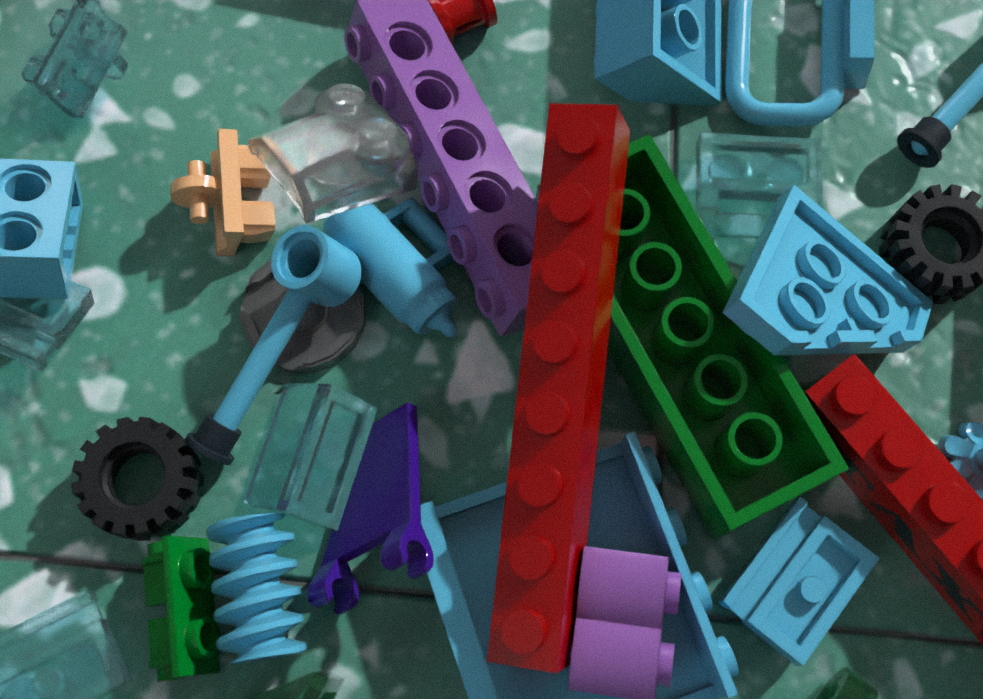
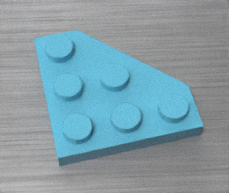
(823, 289)

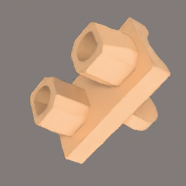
(230, 170)

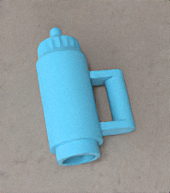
(395, 268)

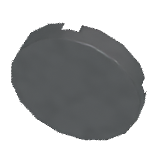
(321, 336)

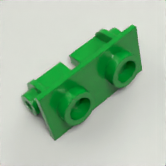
(181, 577)

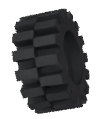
(914, 261)

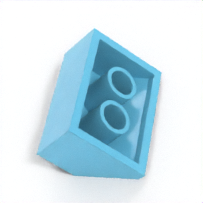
(660, 50)

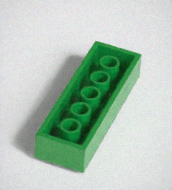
(707, 389)

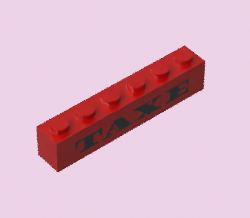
(906, 485)

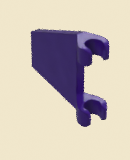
(378, 511)

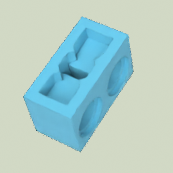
(38, 227)

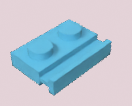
(798, 581)

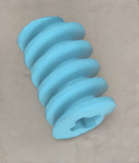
(254, 588)

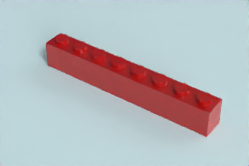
(560, 387)

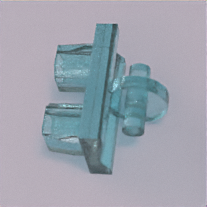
(79, 57)

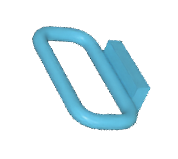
(845, 63)

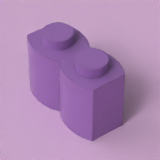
(621, 624)

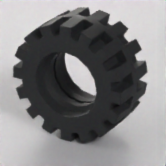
(103, 462)

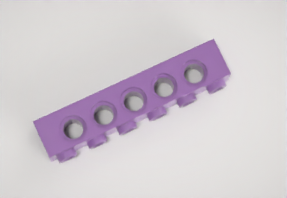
(455, 147)

